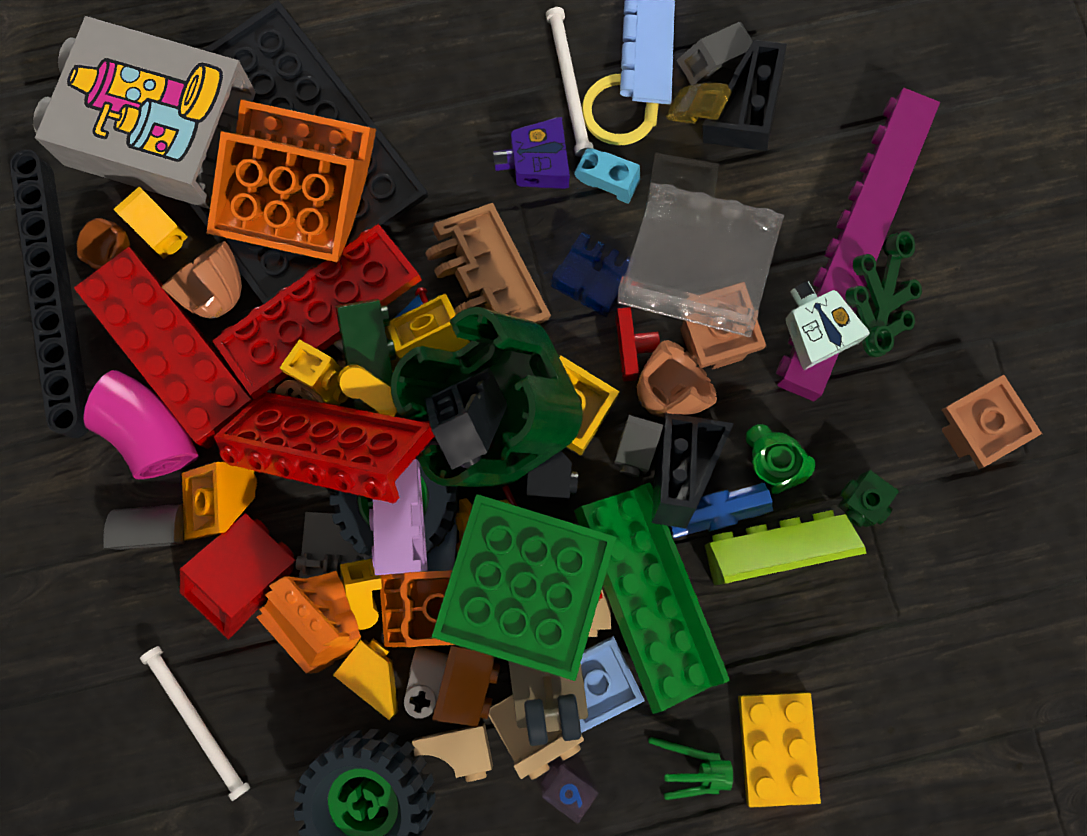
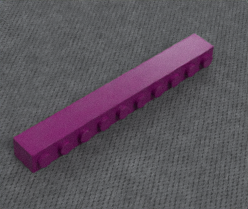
(867, 220)

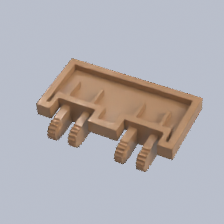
(487, 265)

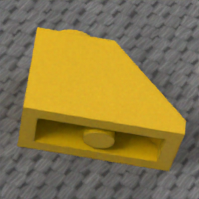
(151, 223)
(371, 676)

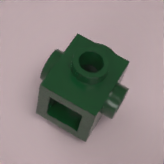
(867, 499)

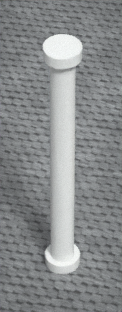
(555, 17)
(195, 723)

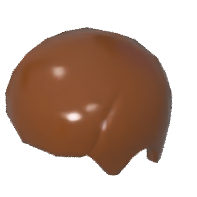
(100, 242)

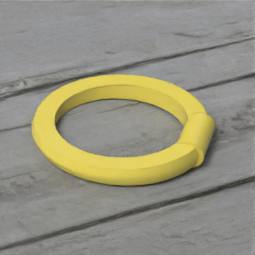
(650, 117)

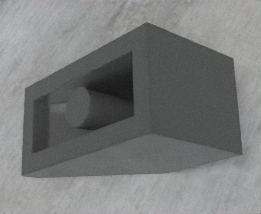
(637, 446)

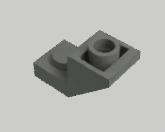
(715, 51)

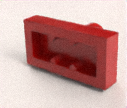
(632, 344)

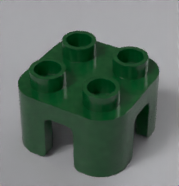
(540, 398)

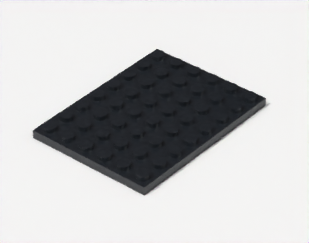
(296, 77)

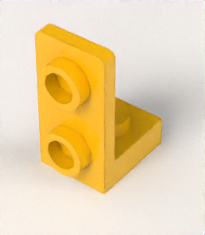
(315, 371)

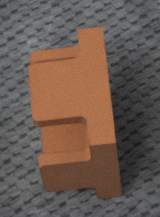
(718, 346)
(989, 423)

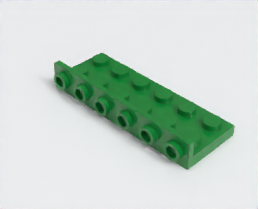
(654, 601)

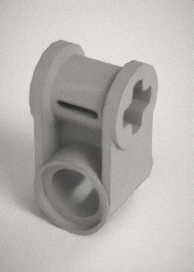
(426, 676)

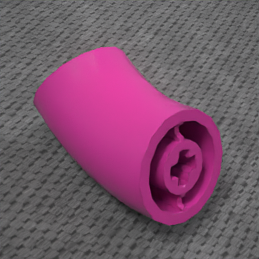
(138, 426)

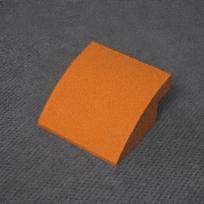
(289, 180)

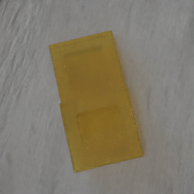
(700, 101)

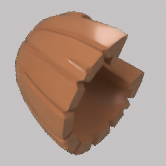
(209, 284)
(674, 383)

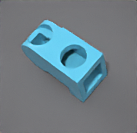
(609, 173)

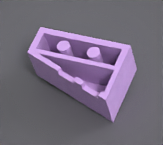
(400, 527)

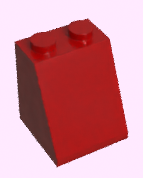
(234, 574)

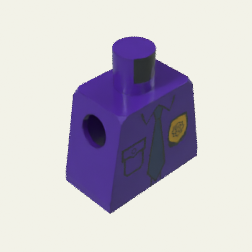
(537, 155)

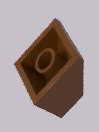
(465, 687)

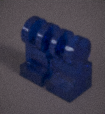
(578, 274)

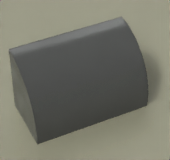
(144, 527)

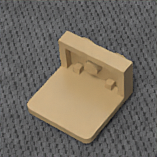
(527, 758)

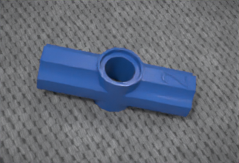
(726, 509)

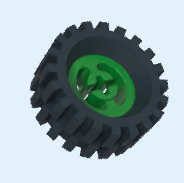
(396, 783)

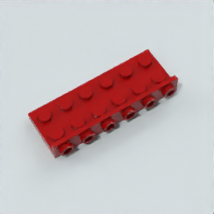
(306, 309)
(323, 444)

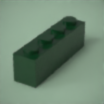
(365, 341)

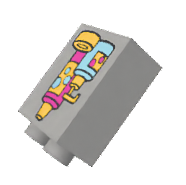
(141, 110)

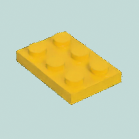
(779, 749)

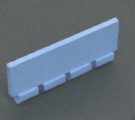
(648, 50)

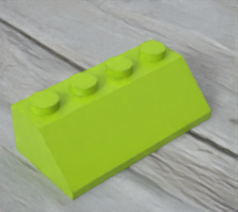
(782, 548)

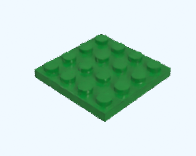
(524, 587)

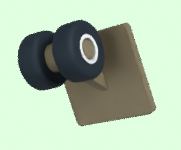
(547, 703)

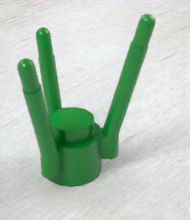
(712, 775)

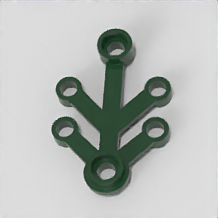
(882, 335)

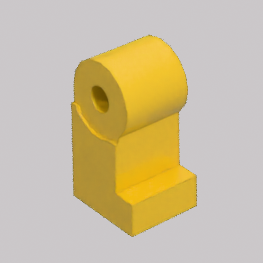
(363, 385)
(359, 582)

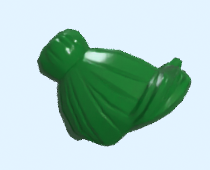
(778, 458)

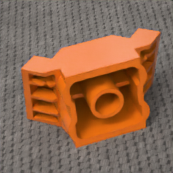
(412, 607)
(311, 620)

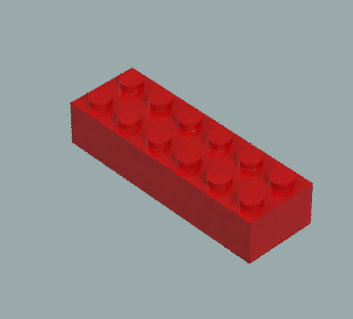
(165, 346)

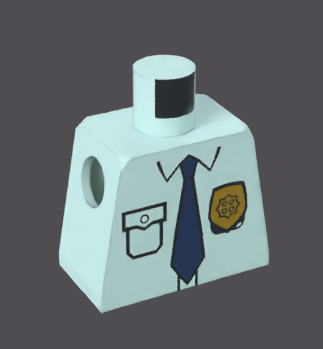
(822, 325)

